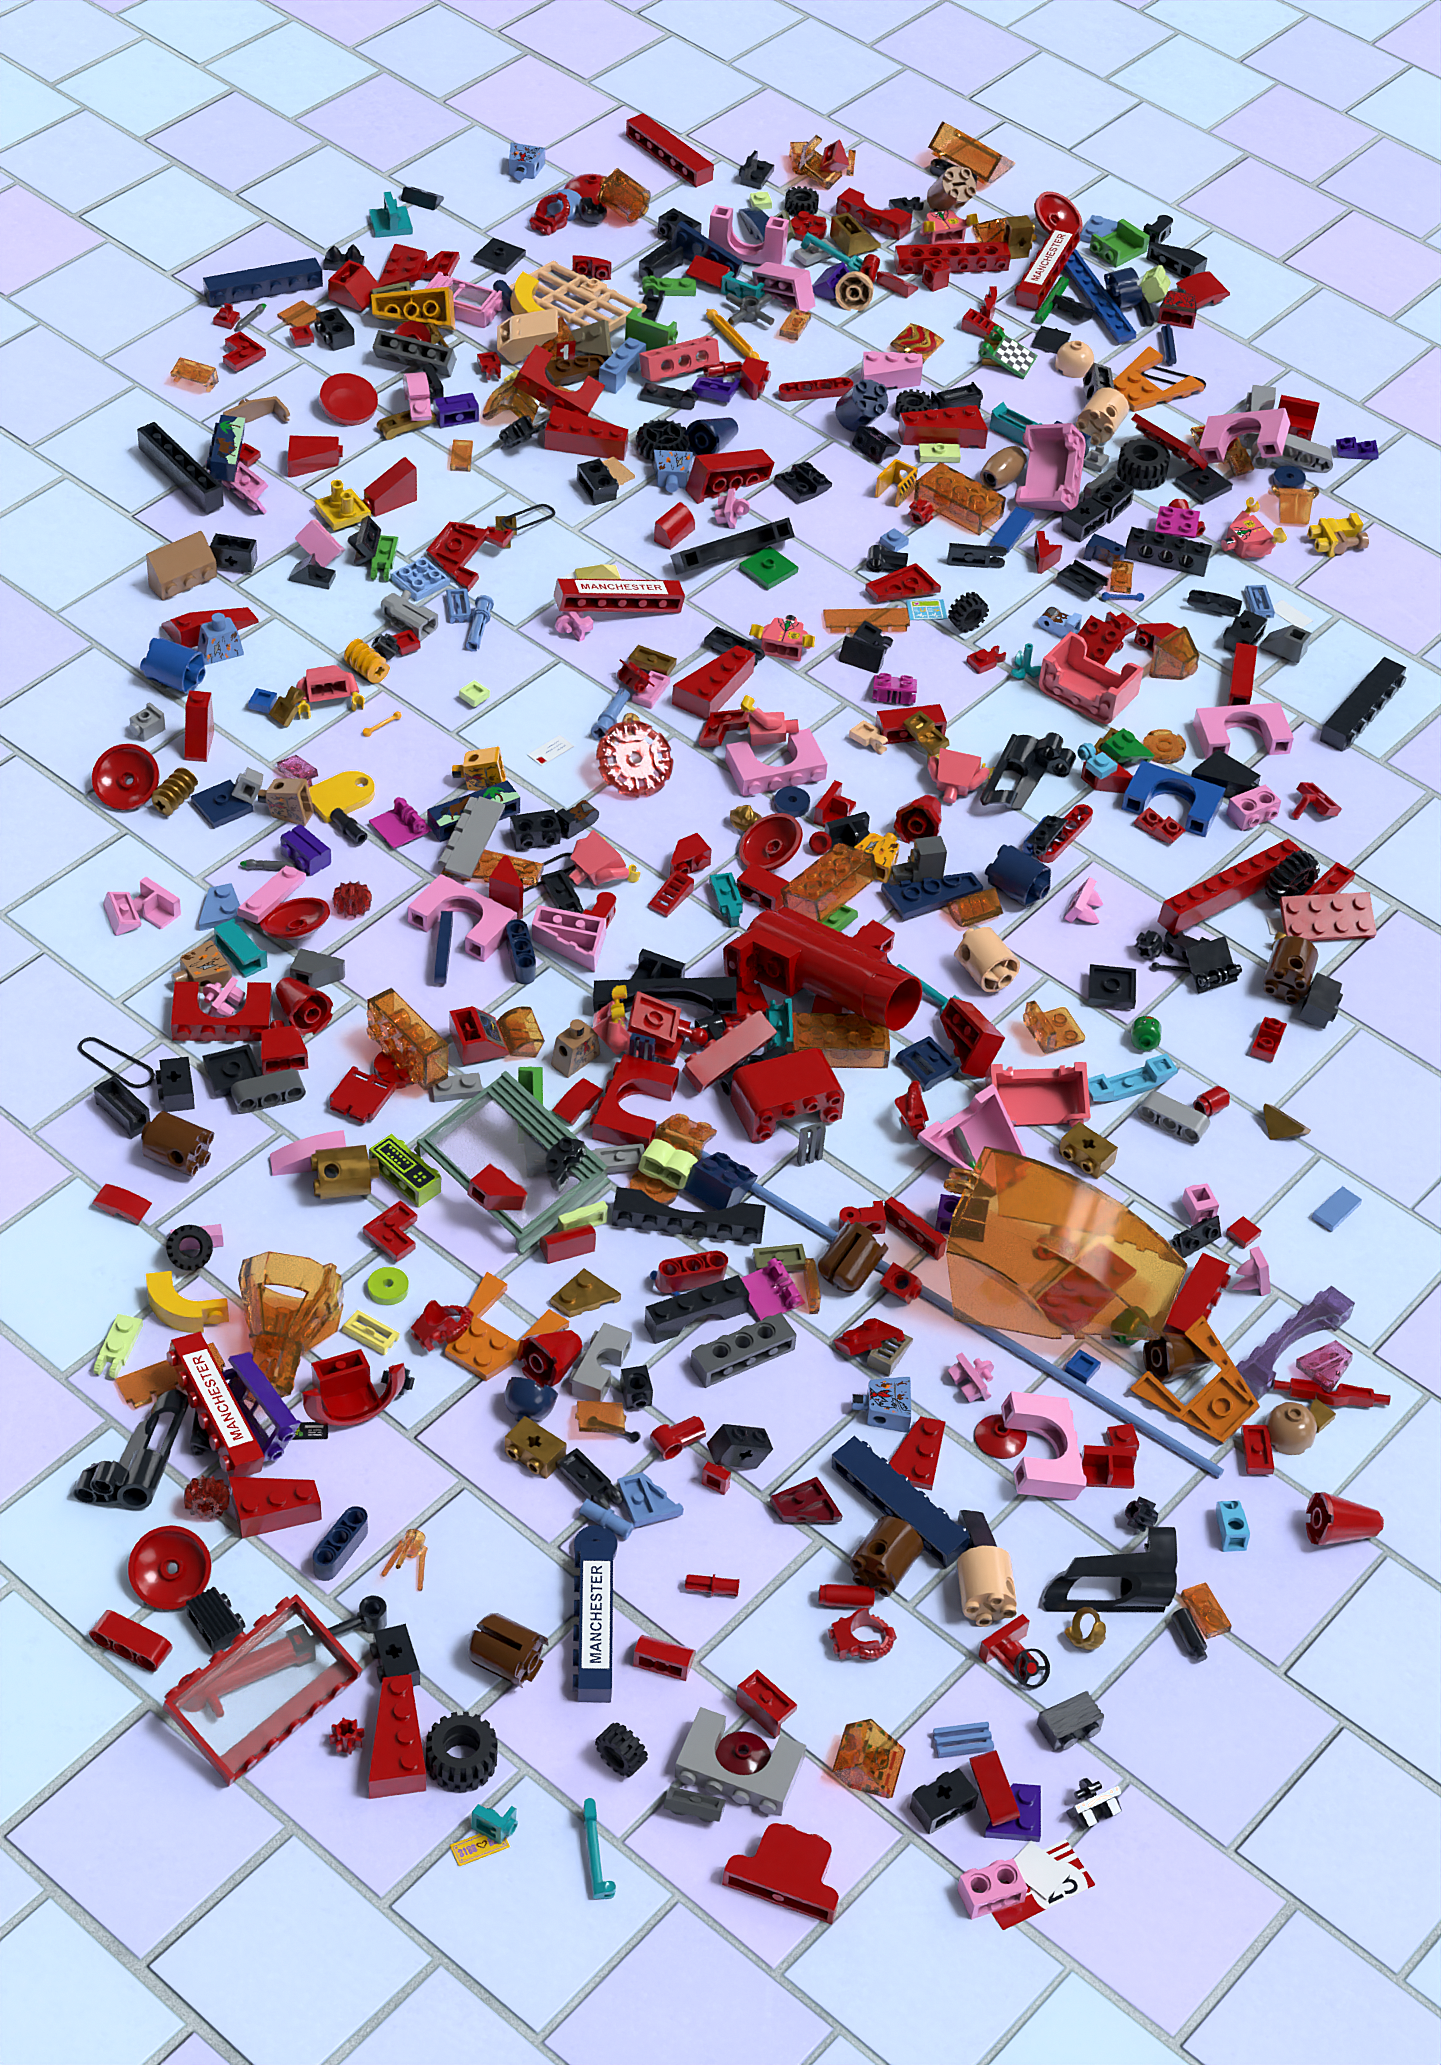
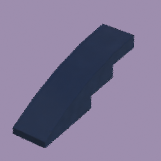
(755, 221)

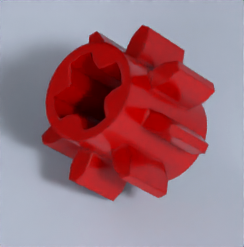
(921, 511)
(346, 1736)

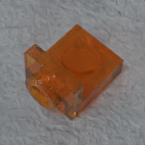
(1239, 461)
(1121, 576)

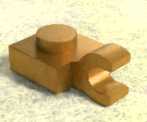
(510, 522)
(285, 708)

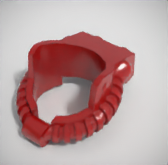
(550, 225)
(913, 1109)
(439, 1326)
(846, 1643)

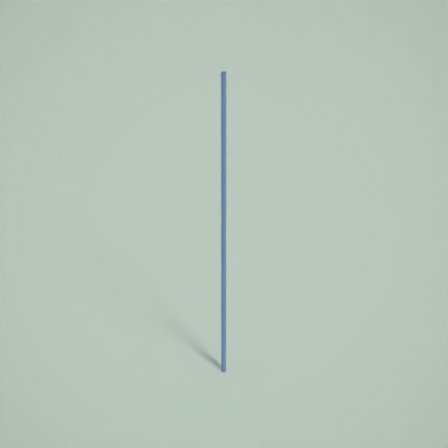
(1008, 1343)

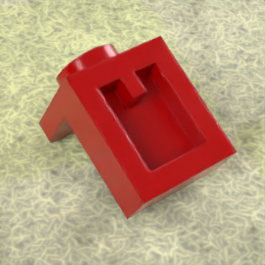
(1121, 622)

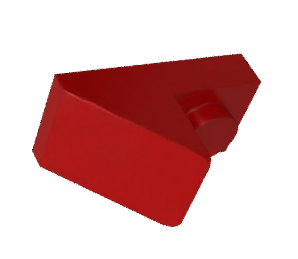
(1045, 553)

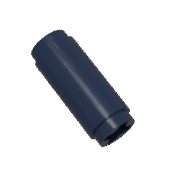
(501, 285)

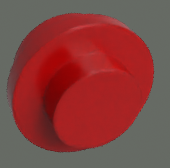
(820, 842)

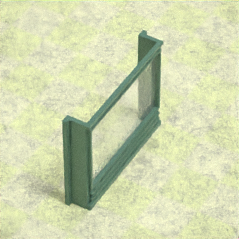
(514, 1135)

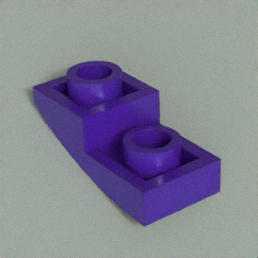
(1351, 449)

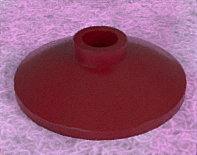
(743, 1764)

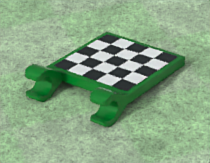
(1008, 353)

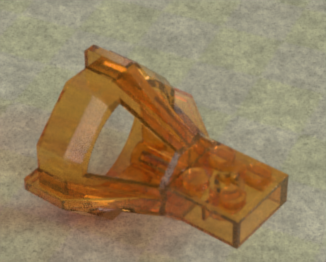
(283, 1324)

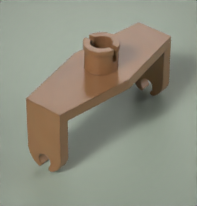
(258, 408)

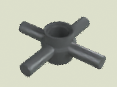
(750, 309)

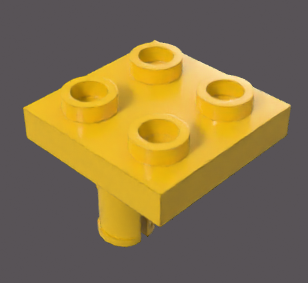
(341, 507)

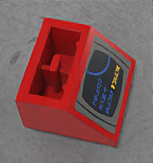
(476, 1035)

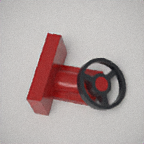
(1006, 1647)

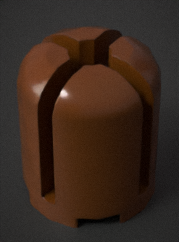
(851, 1257)
(506, 1649)

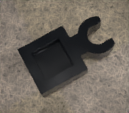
(906, 205)
(871, 634)

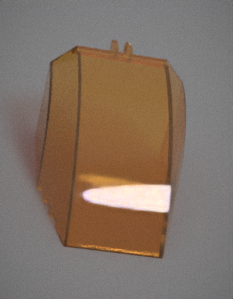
(1054, 1254)

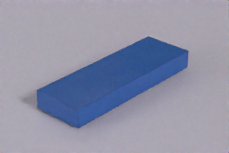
(1012, 528)

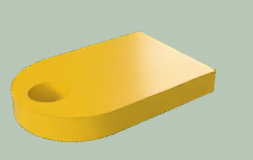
(342, 792)

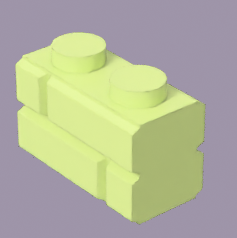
(1155, 284)

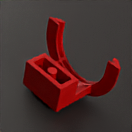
(347, 1391)

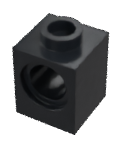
(633, 1379)

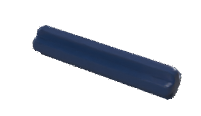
(1168, 345)

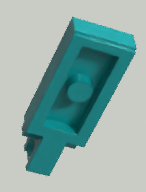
(727, 896)

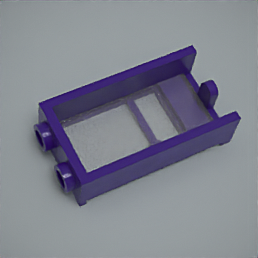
(261, 1406)

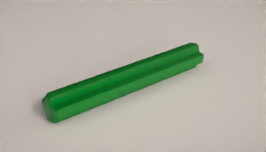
(1048, 305)

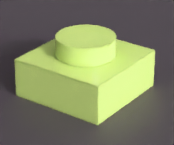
(761, 200)
(474, 693)

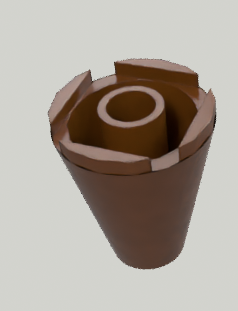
(1173, 1357)

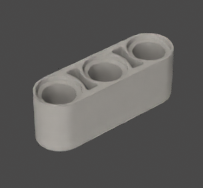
(1173, 1117)

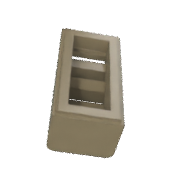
(885, 1365)

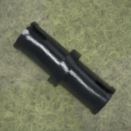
(348, 826)

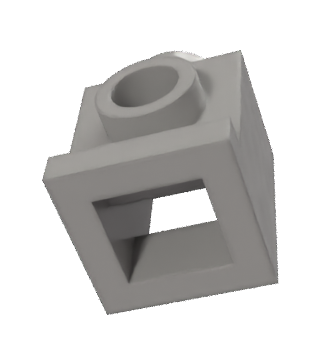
(147, 722)
(248, 785)

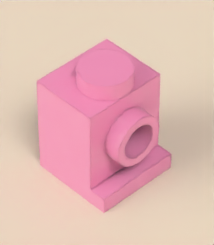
(1200, 1202)

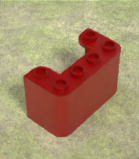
(785, 1089)

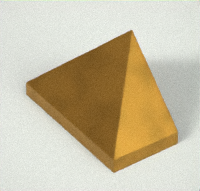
(1282, 1125)

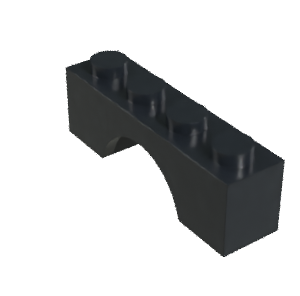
(670, 1316)

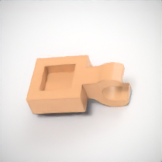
(868, 734)

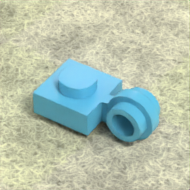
(1099, 764)

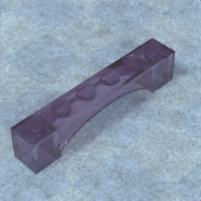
(1326, 1311)

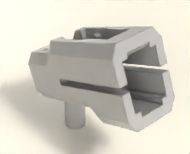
(409, 616)

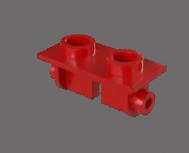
(634, 677)

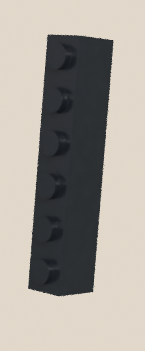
(180, 467)
(1363, 704)

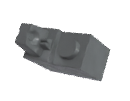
(925, 861)

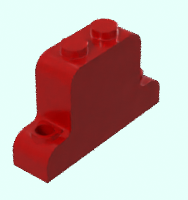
(787, 1872)

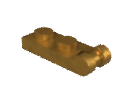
(400, 423)

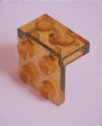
(1053, 1028)
(685, 1134)

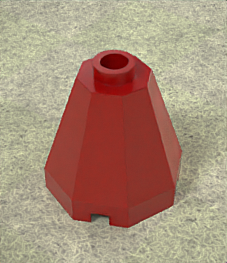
(918, 819)
(549, 1356)

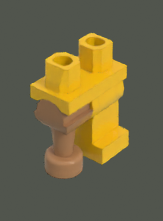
(1337, 534)

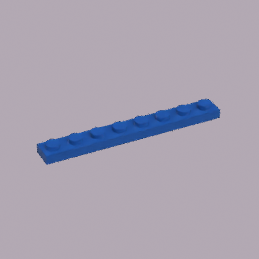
(1099, 298)

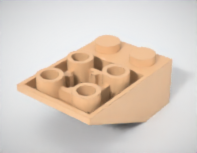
(522, 332)

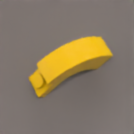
(522, 295)
(180, 1312)

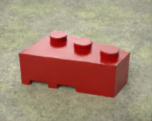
(973, 1036)

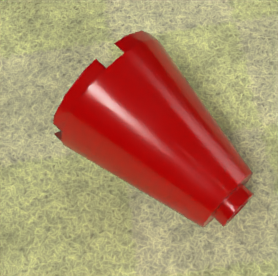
(304, 1005)
(1340, 1520)

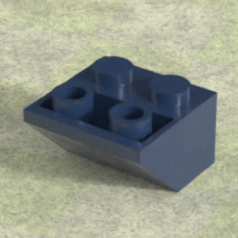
(719, 1181)

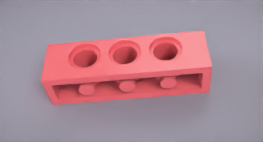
(651, 360)

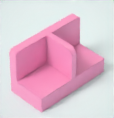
(318, 540)
(156, 904)

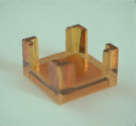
(811, 162)

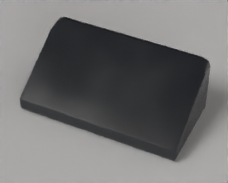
(421, 197)
(862, 655)
(977, 1528)

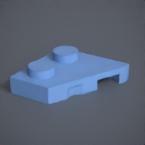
(1099, 226)
(219, 907)
(646, 1501)

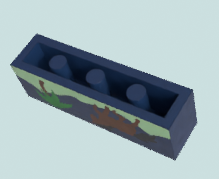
(226, 447)
(445, 816)

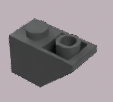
(1288, 642)
(317, 968)

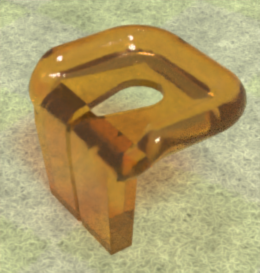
(518, 402)
(1294, 504)

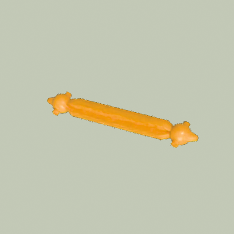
(731, 334)

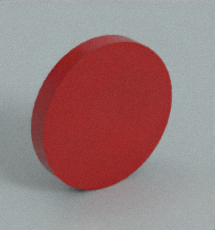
(348, 399)

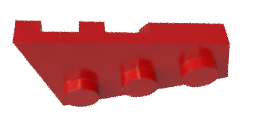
(920, 1452)

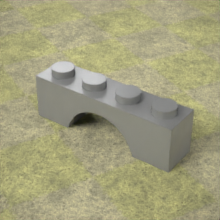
(1258, 399)

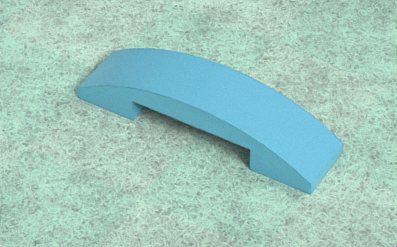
(1133, 1082)

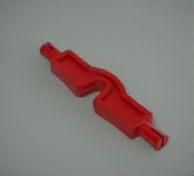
(1343, 1395)

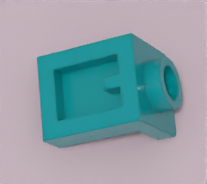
(492, 1825)

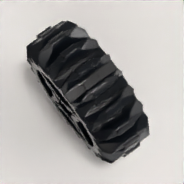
(661, 436)
(1292, 876)

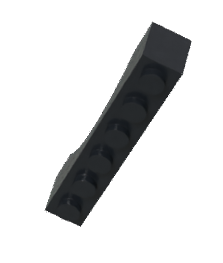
(732, 546)
(713, 994)
(737, 1223)

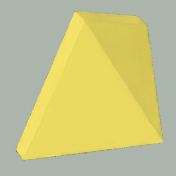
(598, 572)

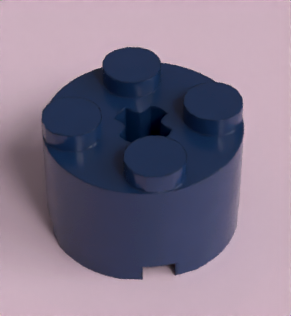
(1123, 287)

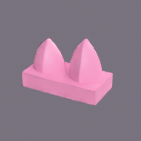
(1080, 904)
(1255, 1273)

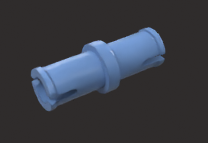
(606, 1519)

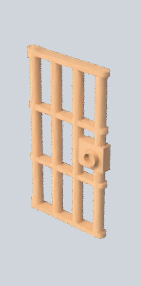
(589, 291)

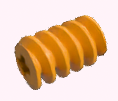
(366, 661)

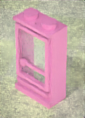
(471, 302)

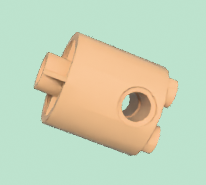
(1103, 415)
(987, 959)
(986, 1585)

